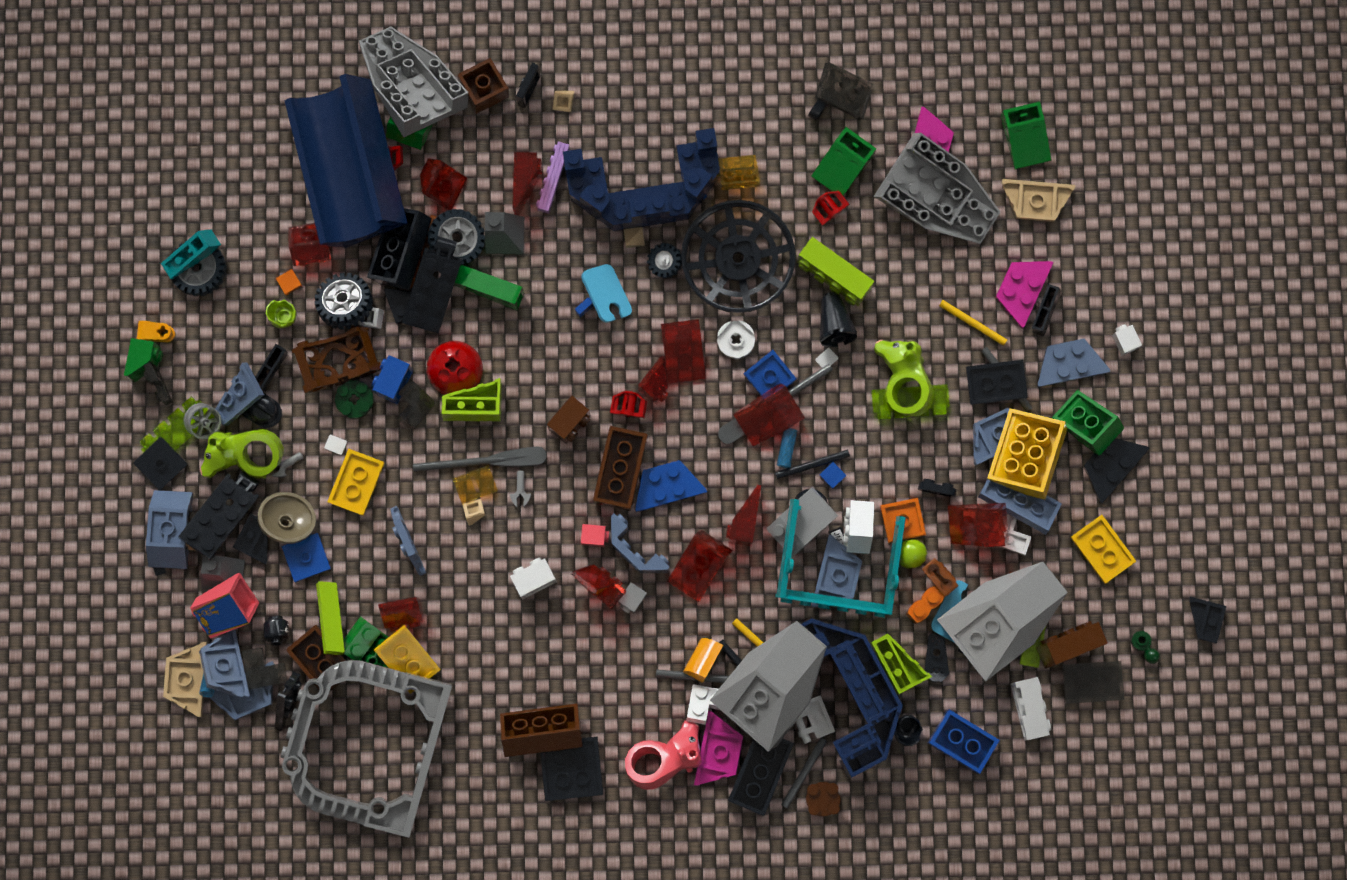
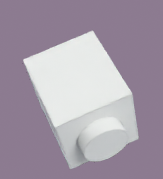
(1126, 339)

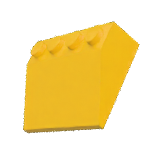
(1028, 453)

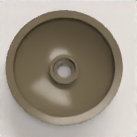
(287, 509)

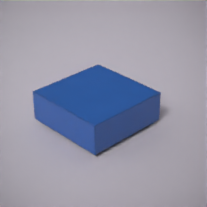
(584, 307)
(832, 475)

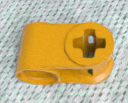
(153, 332)

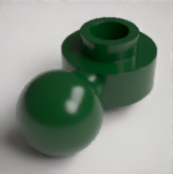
(1151, 655)

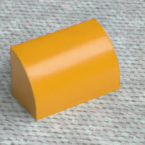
(702, 659)

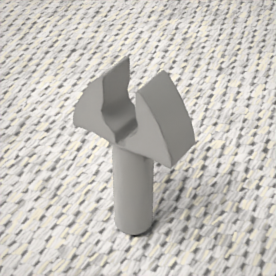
(286, 463)
(520, 490)

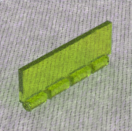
(908, 397)
(175, 433)

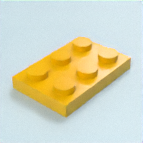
(356, 482)
(1103, 549)
(406, 654)

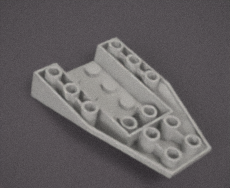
(411, 81)
(938, 192)
(1004, 617)
(773, 685)

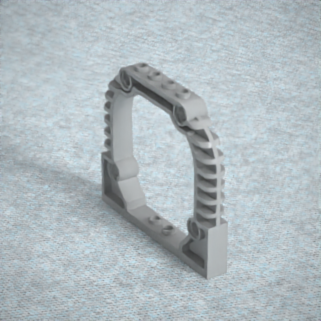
(399, 813)

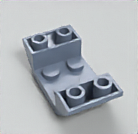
(166, 521)
(619, 528)

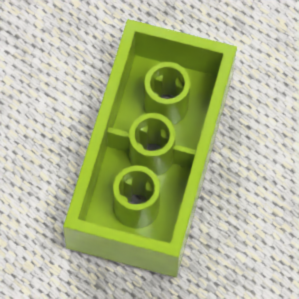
(835, 272)

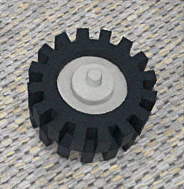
(664, 260)

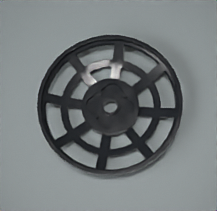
(742, 245)

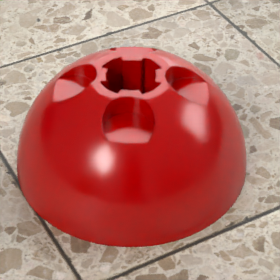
(454, 377)

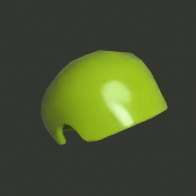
(281, 313)
(912, 554)

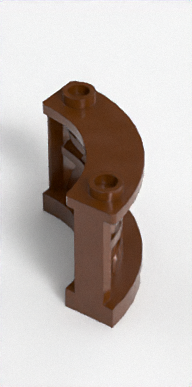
(320, 381)

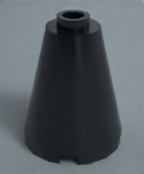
(835, 322)

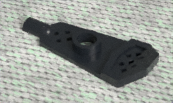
(936, 662)

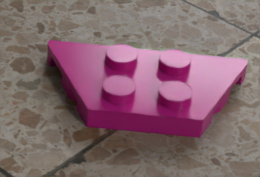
(934, 129)
(1022, 288)
(718, 751)

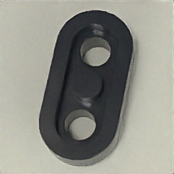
(944, 490)

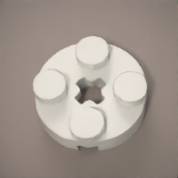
(734, 329)

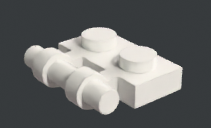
(818, 718)

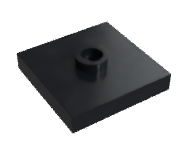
(528, 85)
(160, 463)

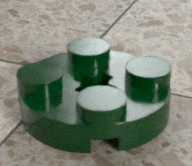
(363, 405)

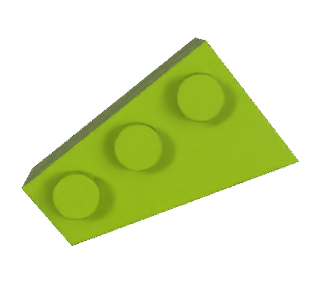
(474, 404)
(898, 665)

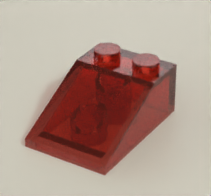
(525, 177)
(683, 351)
(769, 415)
(744, 522)
(978, 524)
(699, 565)

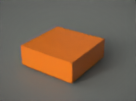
(288, 282)

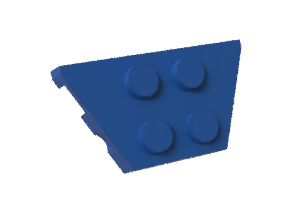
(667, 485)

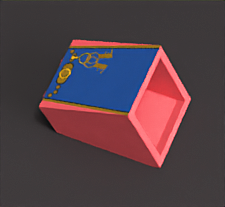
(225, 606)

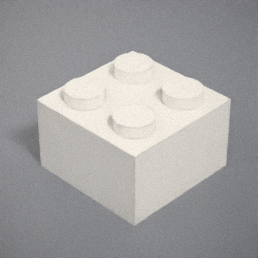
(858, 527)
(533, 578)

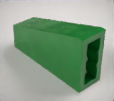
(490, 287)

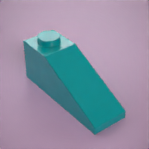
(191, 252)

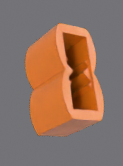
(928, 601)

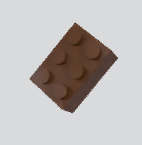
(1071, 644)
(310, 655)

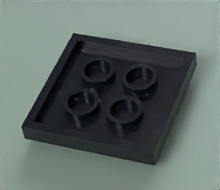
(572, 771)

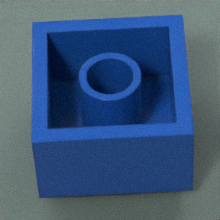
(392, 379)

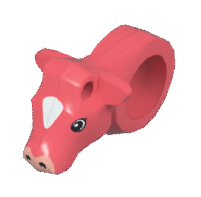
(679, 753)

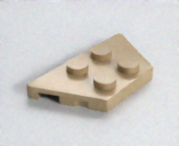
(1036, 199)
(184, 679)

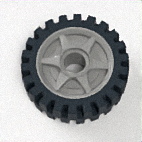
(465, 225)
(206, 279)
(339, 313)

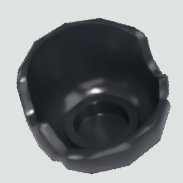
(908, 730)

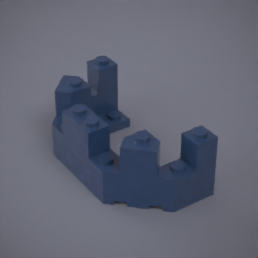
(650, 204)
(870, 691)

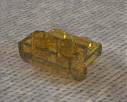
(738, 172)

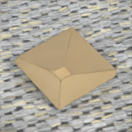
(563, 100)
(634, 237)
(473, 511)

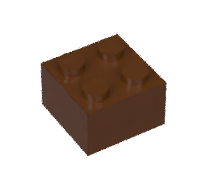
(483, 85)
(569, 420)

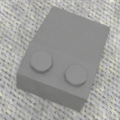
(811, 520)

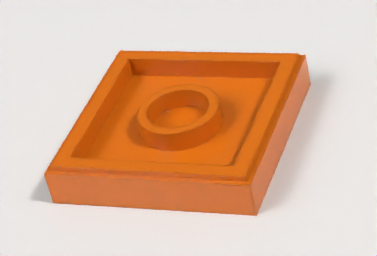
(911, 510)

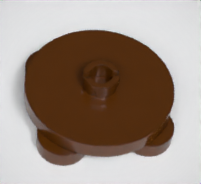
(823, 799)

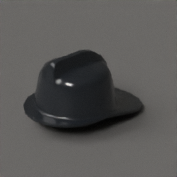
(264, 412)

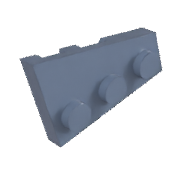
(240, 396)

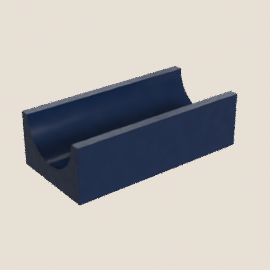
(346, 163)

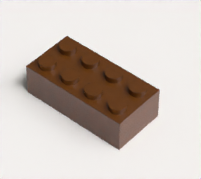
(620, 468)
(540, 730)

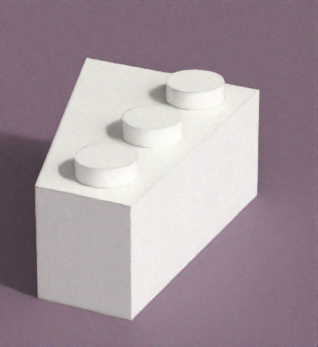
(1031, 708)

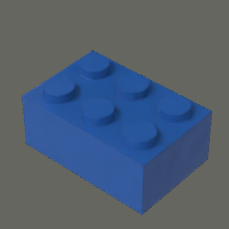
(963, 741)

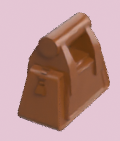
(940, 577)

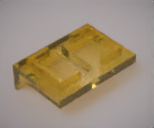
(466, 488)

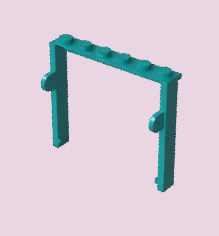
(826, 601)

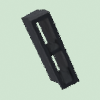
(1049, 311)
(266, 365)

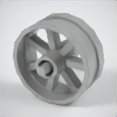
(202, 420)

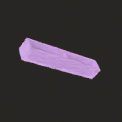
(551, 182)

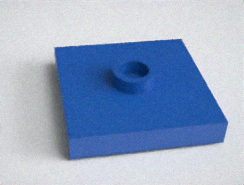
(769, 373)
(306, 558)

